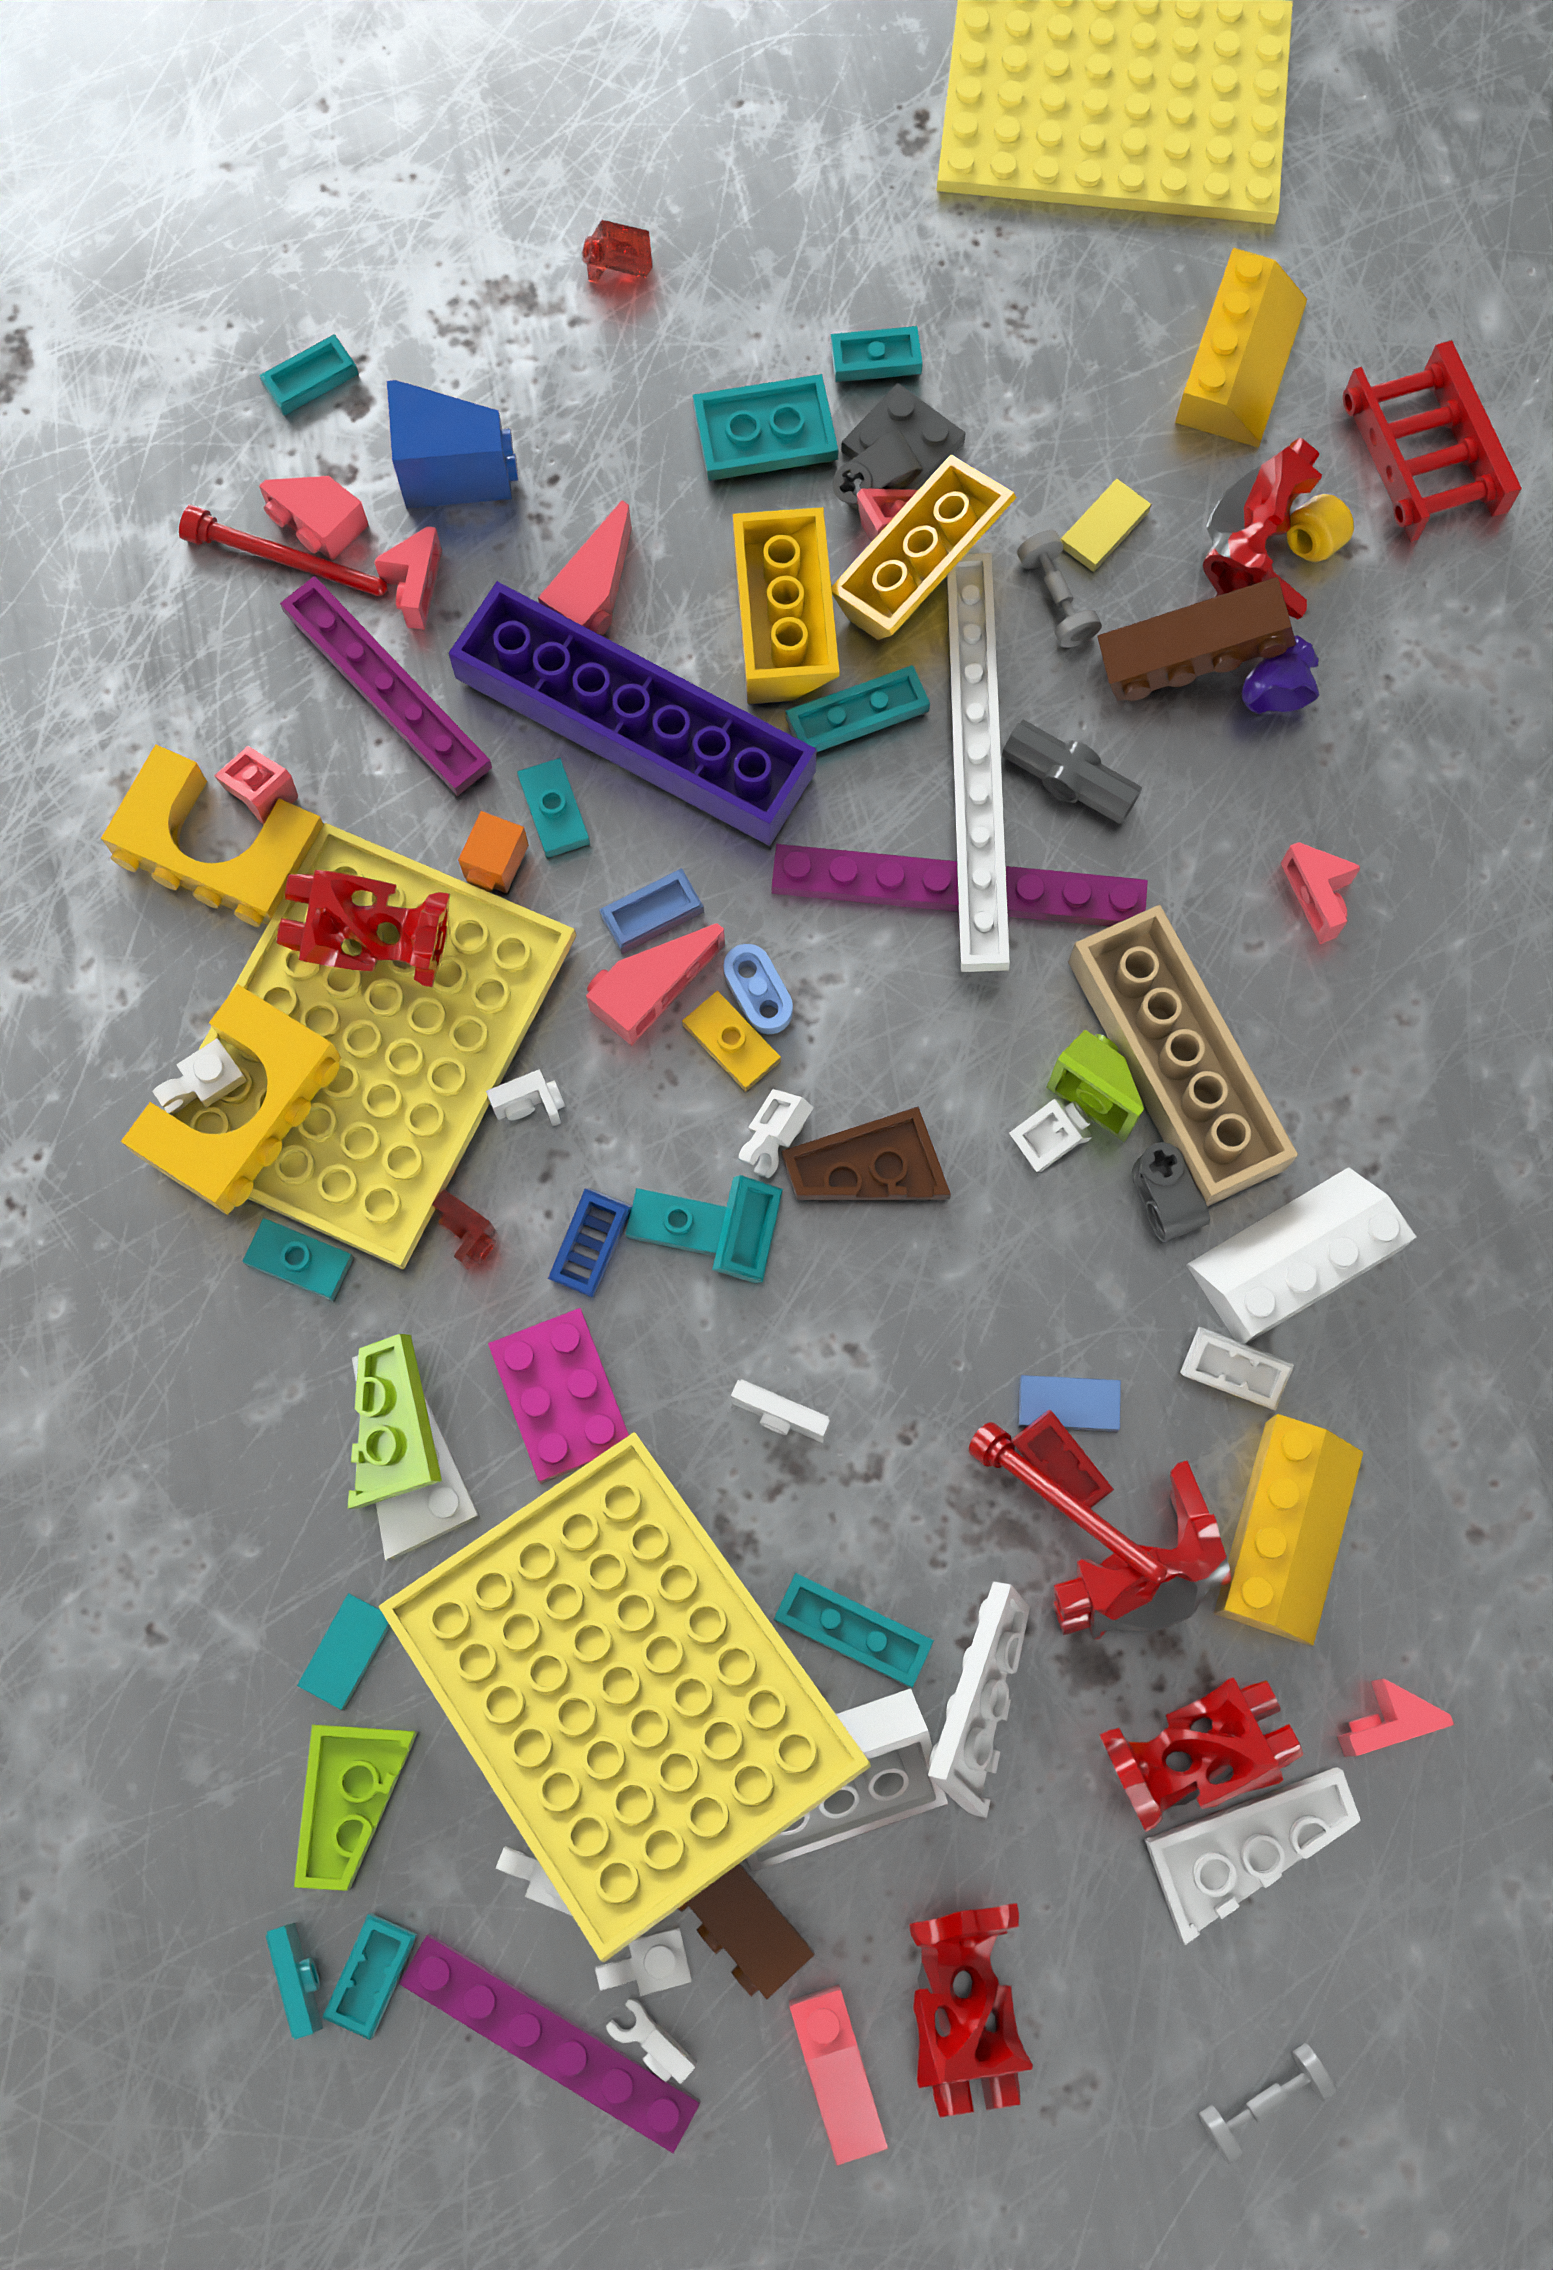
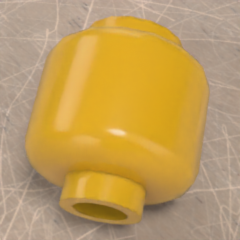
(1320, 528)

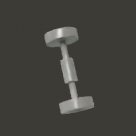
(1040, 551)
(1268, 2102)

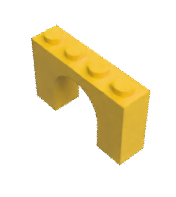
(148, 837)
(225, 1164)

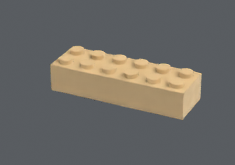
(1181, 1055)

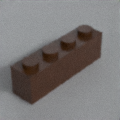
(1197, 640)
(751, 1930)

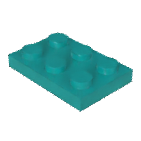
(765, 427)

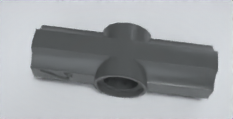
(1071, 771)

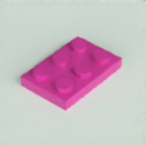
(559, 1394)

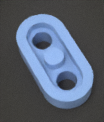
(758, 991)

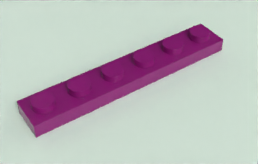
(386, 685)
(550, 2043)

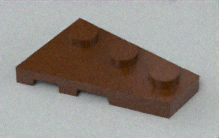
(869, 1162)

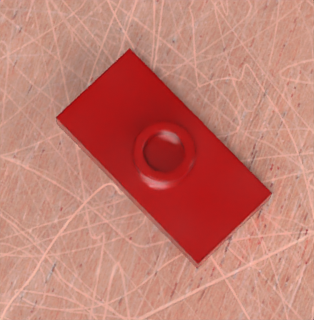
(1060, 1457)

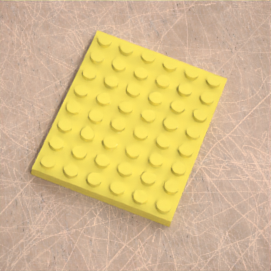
(1120, 104)
(410, 1053)
(622, 1694)

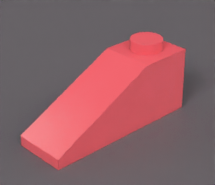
(591, 579)
(645, 984)
(837, 2074)

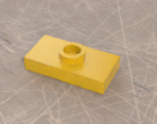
(731, 1041)

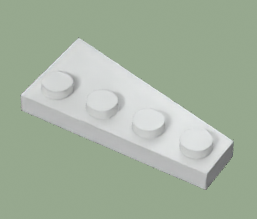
(428, 1511)
(981, 1700)
(1236, 1851)

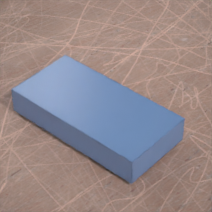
(651, 910)
(1074, 1401)

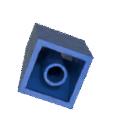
(448, 448)

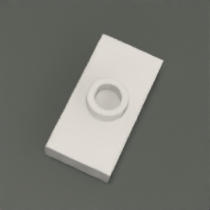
(1237, 1368)
(780, 1413)

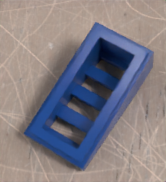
(614, 1232)

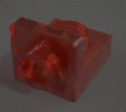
(617, 249)
(461, 1220)

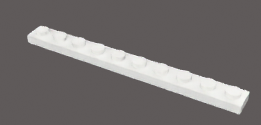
(977, 767)

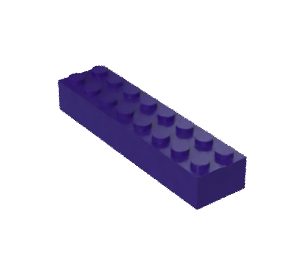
(633, 713)

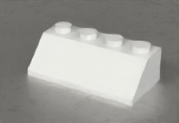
(1300, 1254)
(890, 1790)

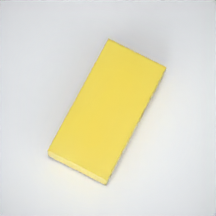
(1105, 525)

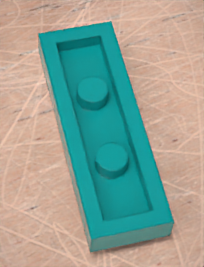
(859, 709)
(853, 1630)

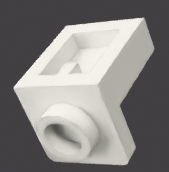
(520, 1095)
(1052, 1132)

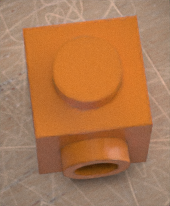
(493, 853)

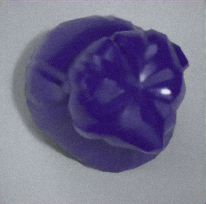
(1283, 681)

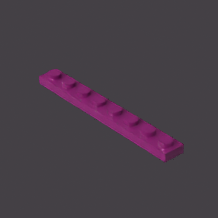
(934, 885)

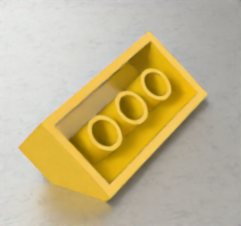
(1243, 350)
(919, 547)
(784, 603)
(1290, 1529)

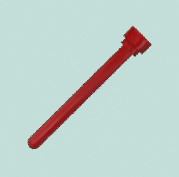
(199, 527)
(993, 1448)

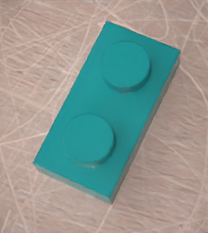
(876, 353)

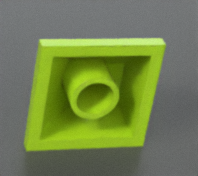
(1100, 1082)

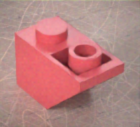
(317, 510)

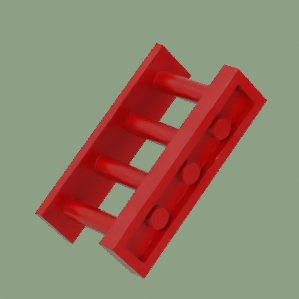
(1458, 410)

